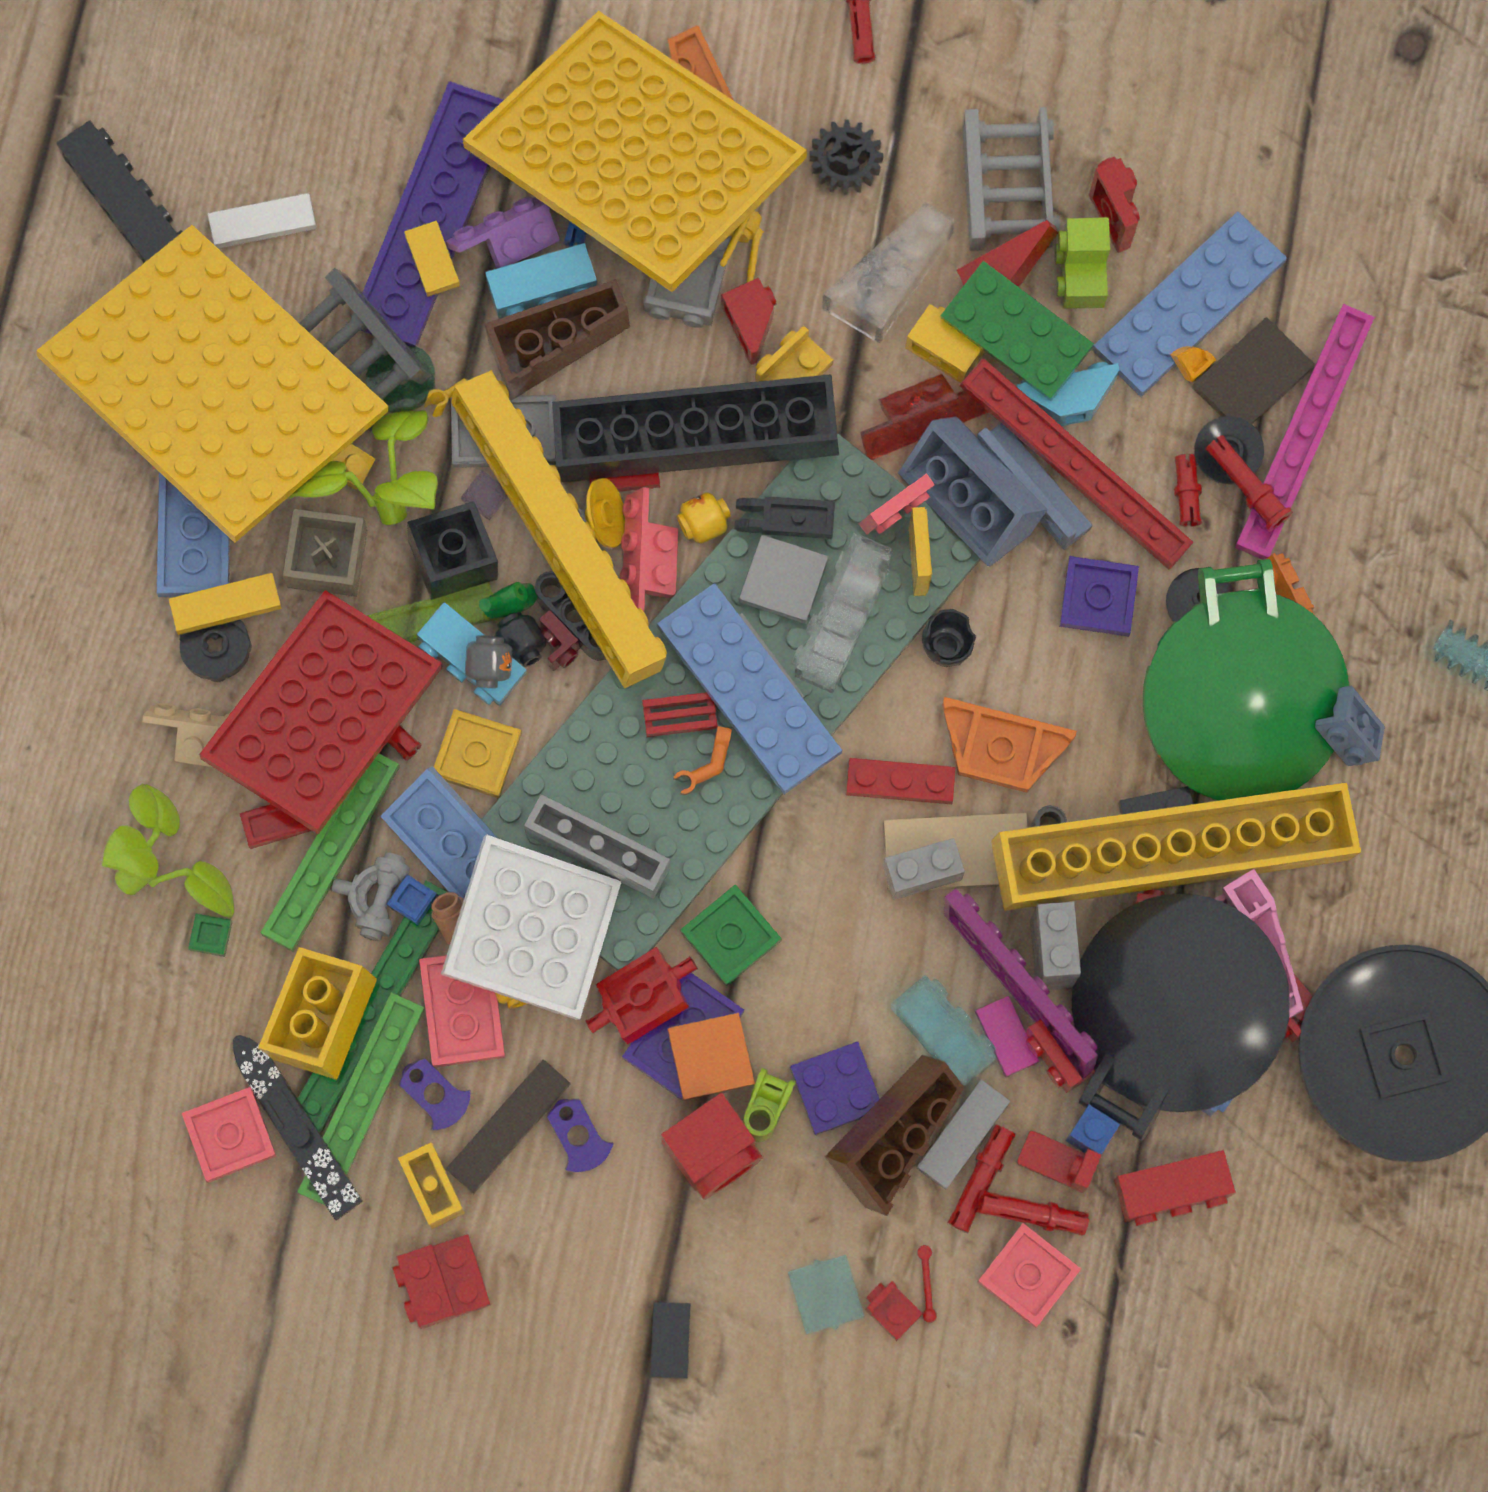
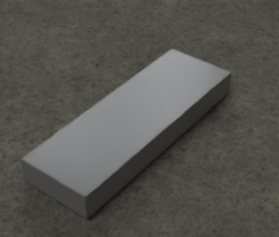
(963, 1134)

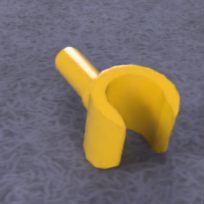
(440, 398)

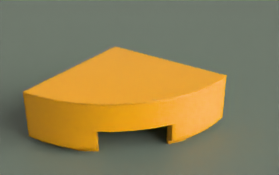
(1192, 361)

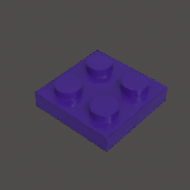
(1099, 596)
(835, 1087)

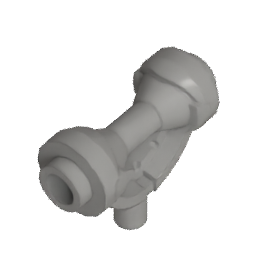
(374, 919)

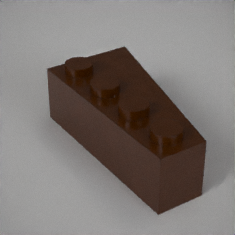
(555, 334)
(894, 1132)

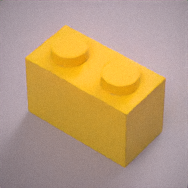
(943, 345)
(431, 1185)

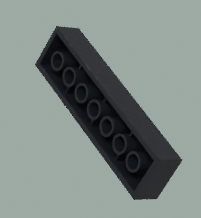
(695, 428)

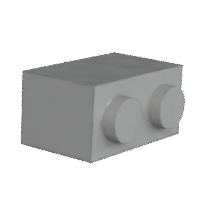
(923, 869)

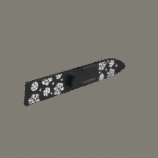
(296, 1128)

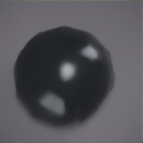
(948, 638)

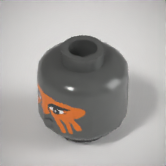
(488, 661)

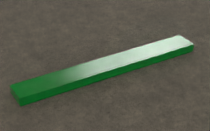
(393, 975)

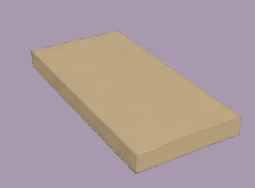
(972, 839)

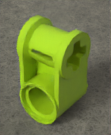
(767, 1099)

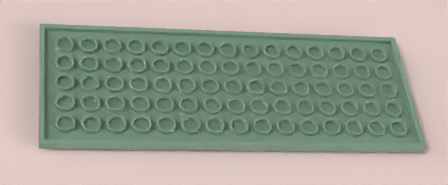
(625, 780)

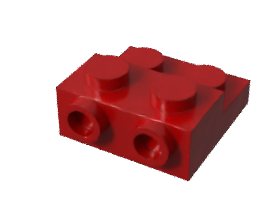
(1112, 197)
(441, 1282)

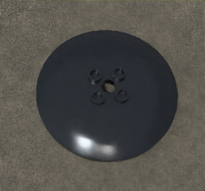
(1350, 1043)

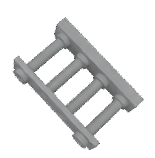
(978, 163)

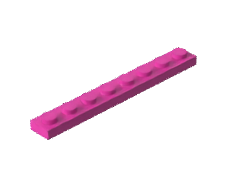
(1308, 423)

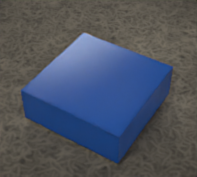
(412, 899)

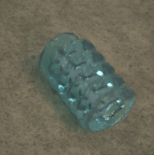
(1463, 652)

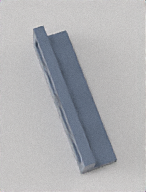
(1062, 518)

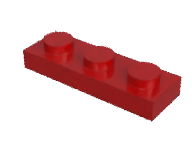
(900, 781)

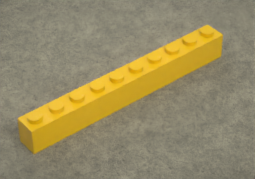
(558, 529)

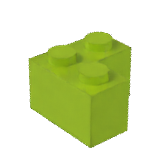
(1083, 260)

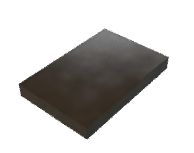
(1254, 373)

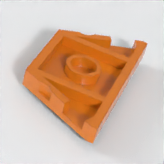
(1002, 745)

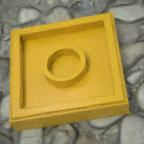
(920, 551)
(477, 753)

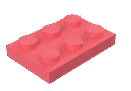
(459, 1017)

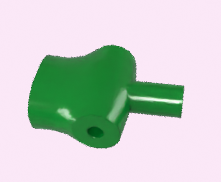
(509, 600)

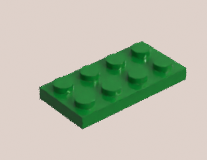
(1017, 330)

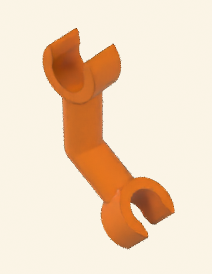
(716, 764)

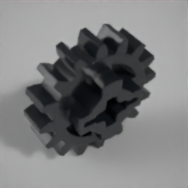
(837, 168)

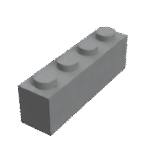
(597, 846)

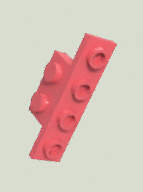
(648, 552)

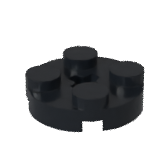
(221, 664)

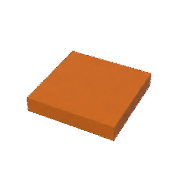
(710, 1056)

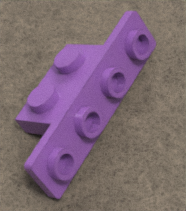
(510, 233)

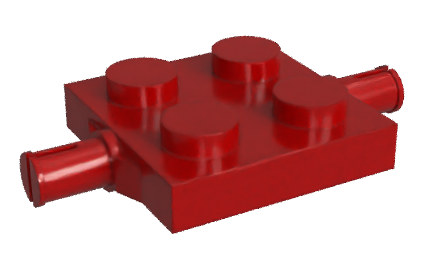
(642, 995)

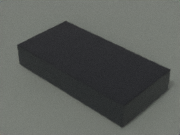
(670, 1340)

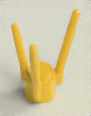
(743, 233)

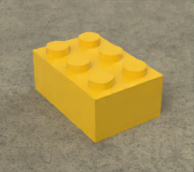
(317, 1013)

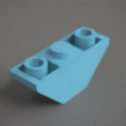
(1079, 395)

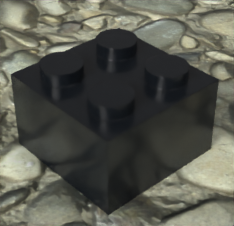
(452, 550)

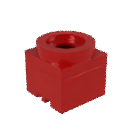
(711, 1147)

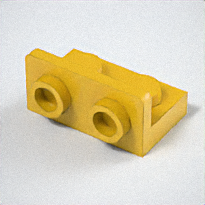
(795, 359)

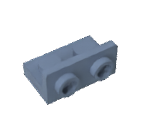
(1354, 730)

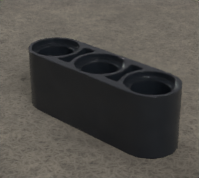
(560, 607)

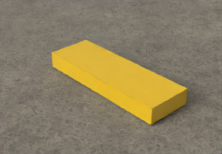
(224, 603)

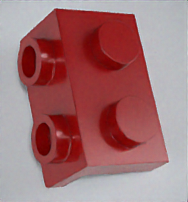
(1059, 1066)

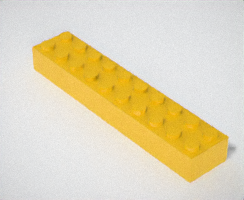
(1175, 846)

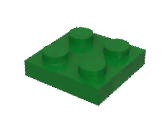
(730, 935)

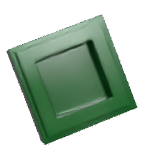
(210, 935)

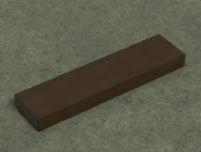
(508, 1126)

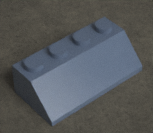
(973, 490)

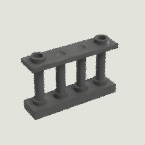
(364, 317)

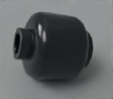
(523, 636)

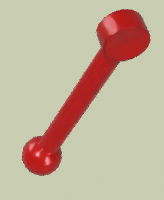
(924, 1253)

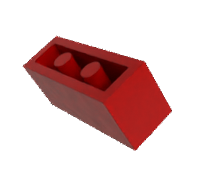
(1175, 1188)

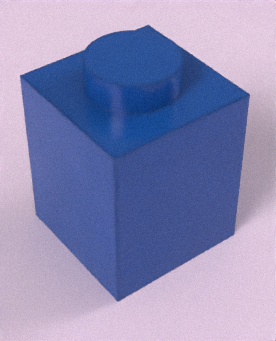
(1092, 1131)

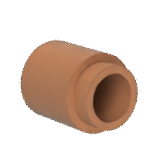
(446, 913)

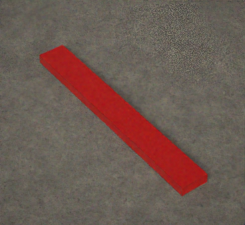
(1076, 463)

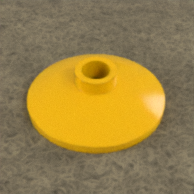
(605, 512)

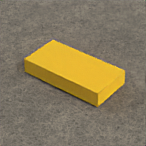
(432, 258)

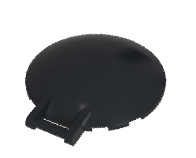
(1179, 1007)

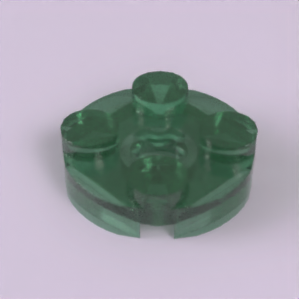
(404, 396)

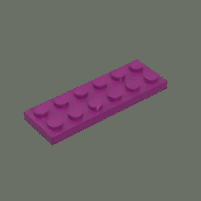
(1010, 971)

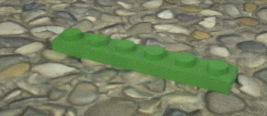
(328, 856)
(369, 1083)

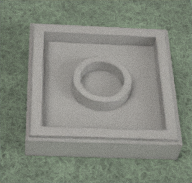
(783, 579)

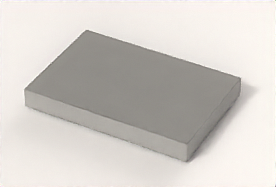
(539, 422)

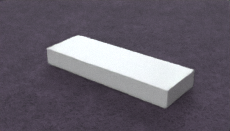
(262, 221)

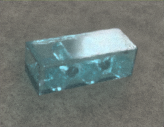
(944, 1029)

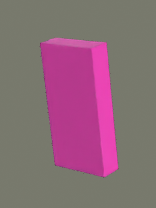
(1007, 1035)

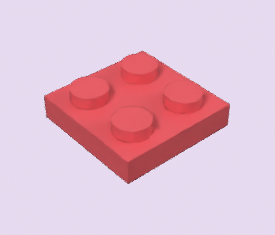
(889, 512)
(229, 1134)
(1029, 1275)

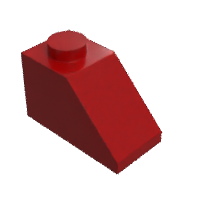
(750, 315)

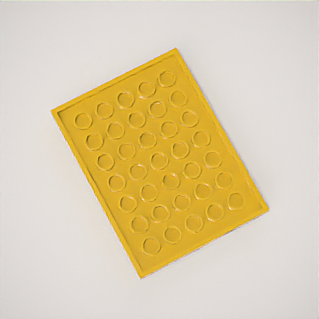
(635, 150)
(212, 382)

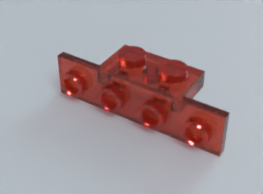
(913, 410)

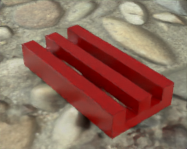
(674, 701)

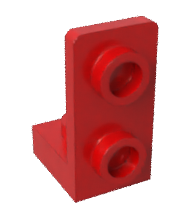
(1058, 1161)

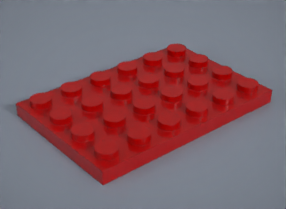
(321, 711)

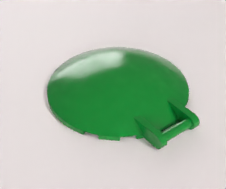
(1242, 689)

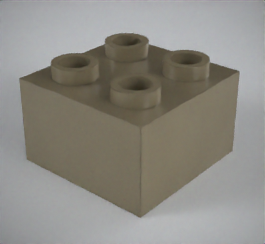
(325, 552)

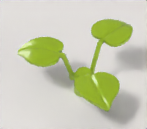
(390, 498)
(138, 866)

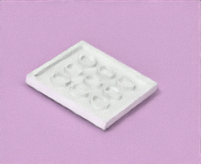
(531, 927)

